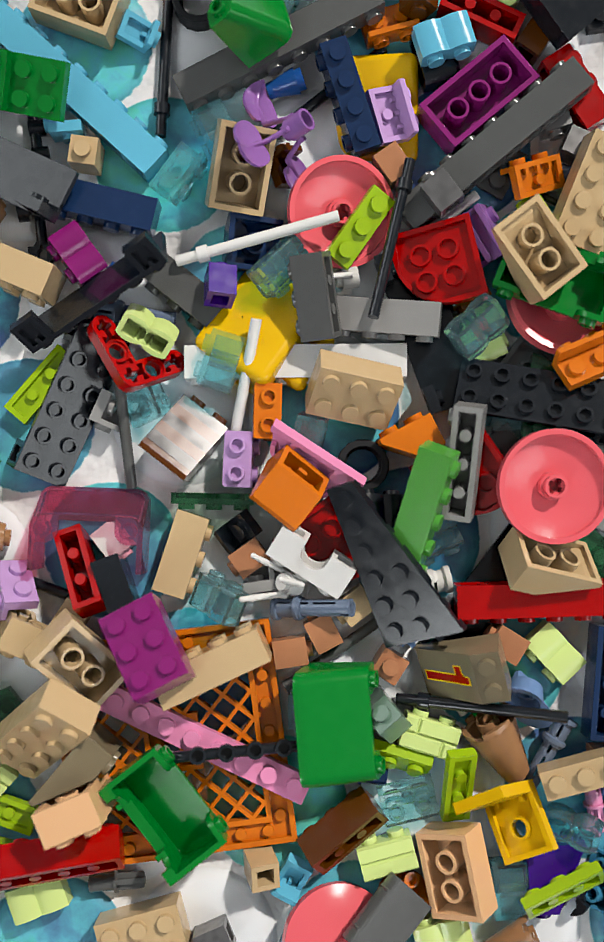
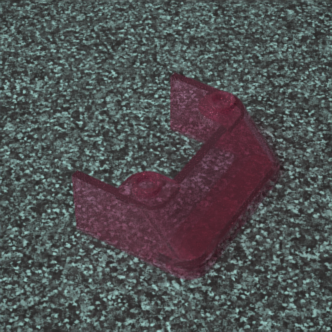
(125, 507)

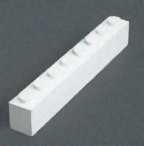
(303, 358)

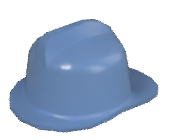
(528, 693)

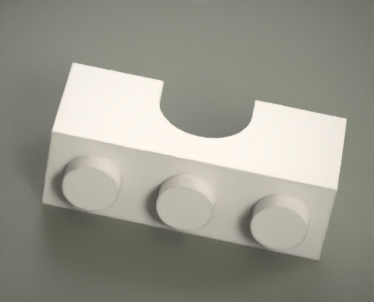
(328, 575)

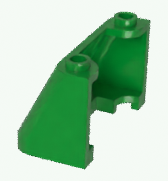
(251, 27)
(578, 298)
(336, 724)
(167, 811)

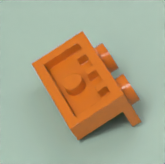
(389, 29)
(536, 176)
(580, 361)
(266, 408)

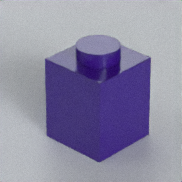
(220, 285)

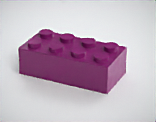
(476, 95)

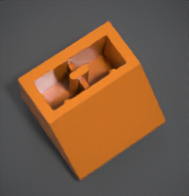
(409, 437)
(289, 487)

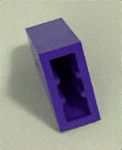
(546, 866)

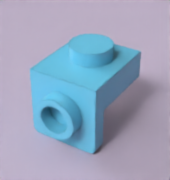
(138, 31)
(62, 131)
(293, 877)

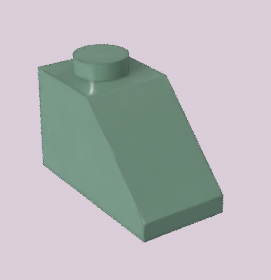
(387, 717)

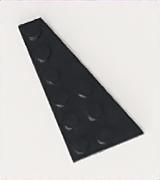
(393, 580)

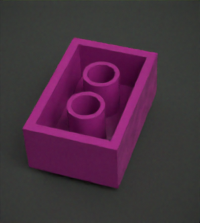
(146, 648)

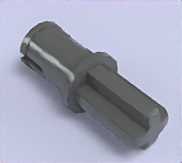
(116, 881)

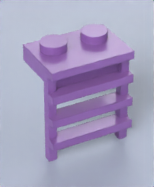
(483, 220)

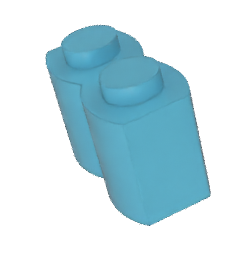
(443, 39)

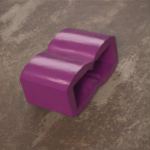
(76, 253)

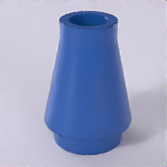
(286, 84)

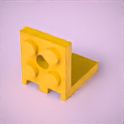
(504, 808)

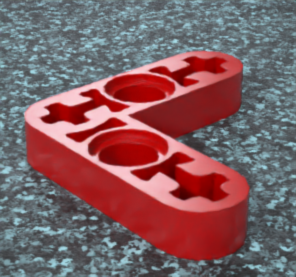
(127, 365)

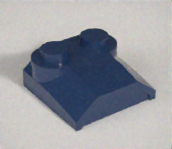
(243, 225)

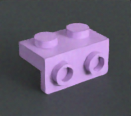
(393, 112)
(239, 459)
(16, 587)

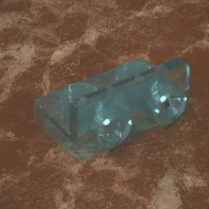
(179, 174)
(147, 403)
(408, 800)

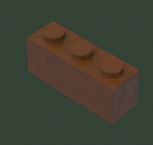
(341, 830)

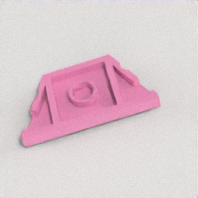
(318, 457)

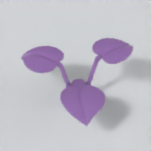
(262, 110)

